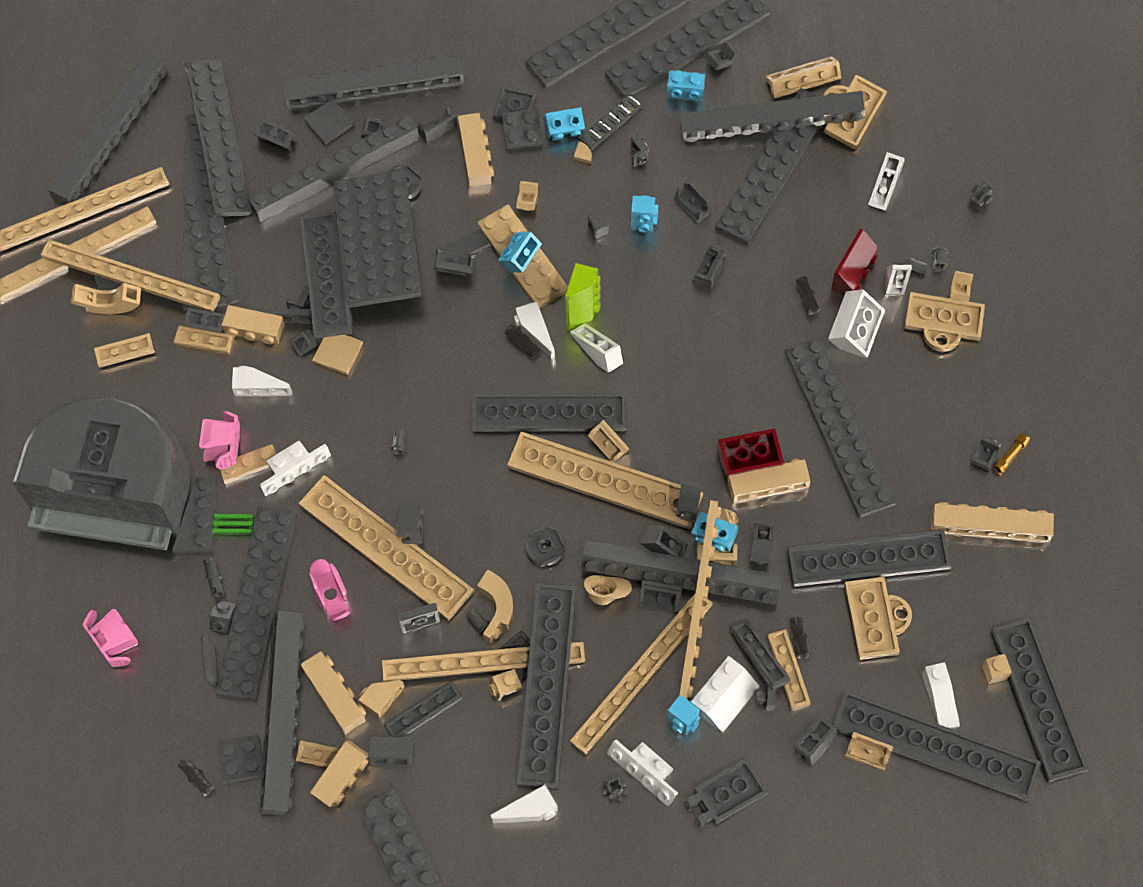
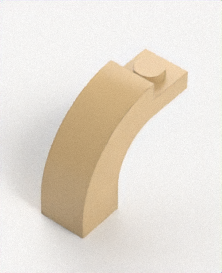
(107, 302)
(497, 591)

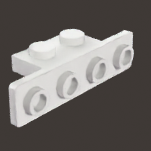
(292, 463)
(646, 768)

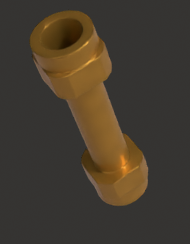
(1002, 463)

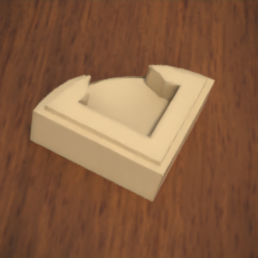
(583, 153)

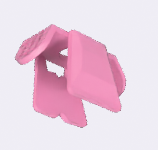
(217, 437)
(322, 580)
(113, 636)

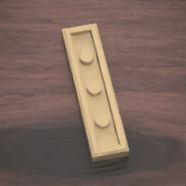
(783, 652)

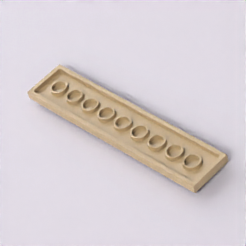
(598, 478)
(380, 545)

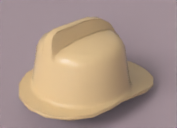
(605, 589)

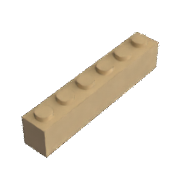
(992, 522)

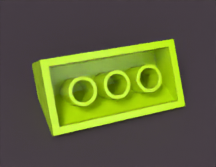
(582, 296)

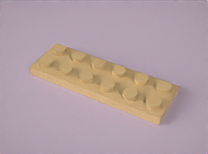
(540, 277)

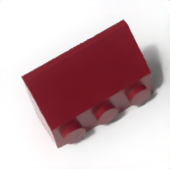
(855, 264)
(750, 452)

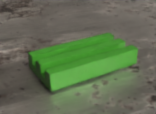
(244, 518)

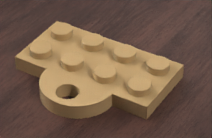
(852, 131)
(944, 319)
(875, 617)

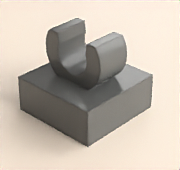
(767, 697)

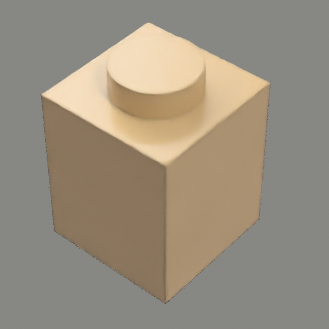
(996, 669)

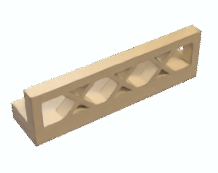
(804, 76)

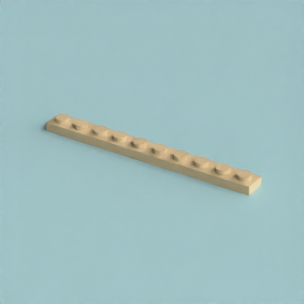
(82, 208)
(92, 243)
(130, 275)
(701, 592)
(466, 663)
(636, 678)

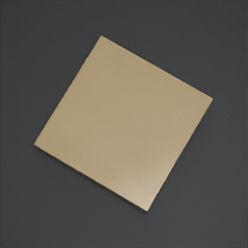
(338, 353)

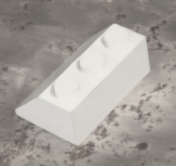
(856, 323)
(725, 694)

